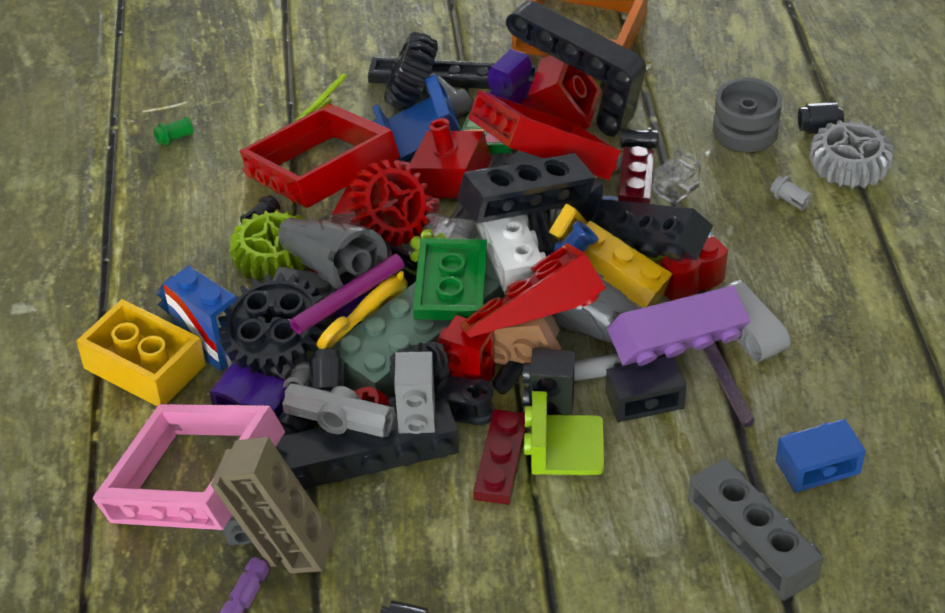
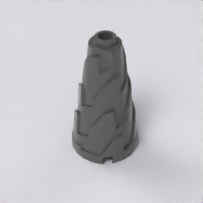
(333, 249)
(599, 315)

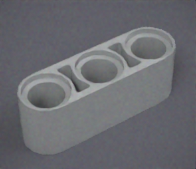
(765, 333)

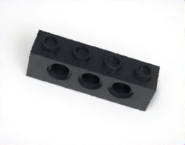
(525, 188)

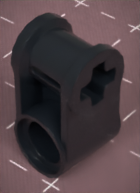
(465, 398)

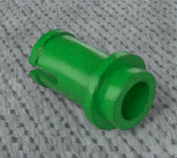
(173, 131)

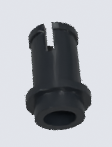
(641, 138)
(267, 203)

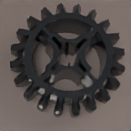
(411, 70)

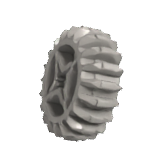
(851, 154)

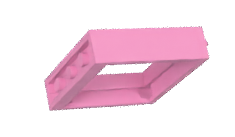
(121, 494)

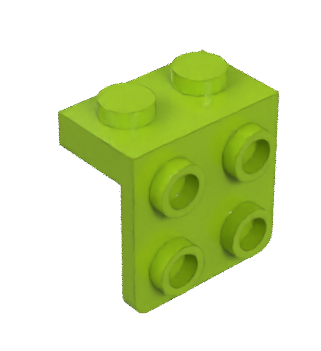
(563, 441)

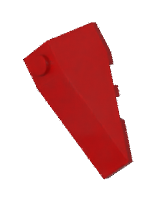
(558, 285)

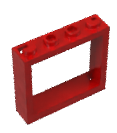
(542, 133)
(370, 141)

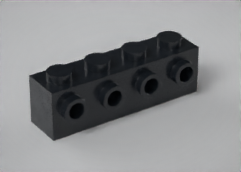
(655, 228)

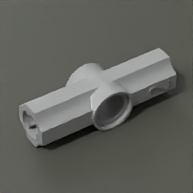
(338, 410)

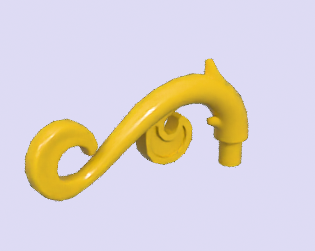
(370, 304)

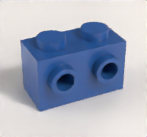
(820, 455)

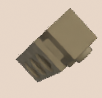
(272, 506)

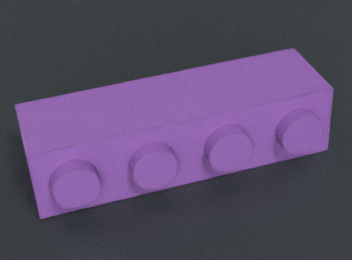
(678, 325)

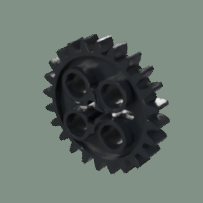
(266, 315)

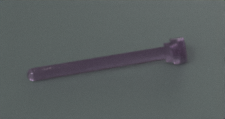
(729, 385)

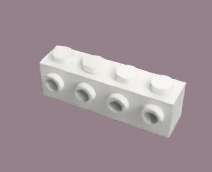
(511, 248)

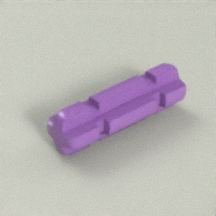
(246, 586)

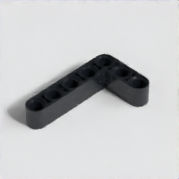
(588, 52)

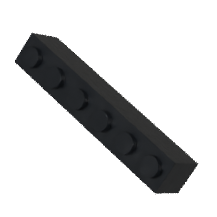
(325, 457)

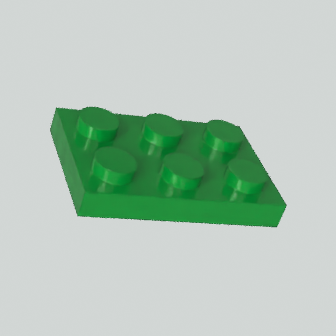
(450, 278)

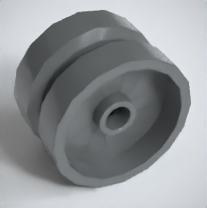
(747, 114)

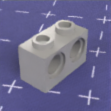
(415, 392)

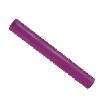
(346, 294)

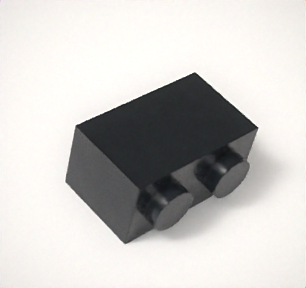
(645, 389)

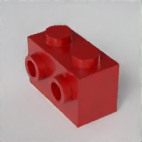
(468, 355)

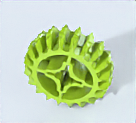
(257, 246)

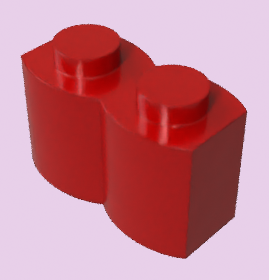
(693, 275)

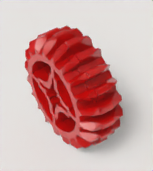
(377, 177)

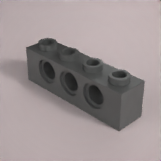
(755, 529)

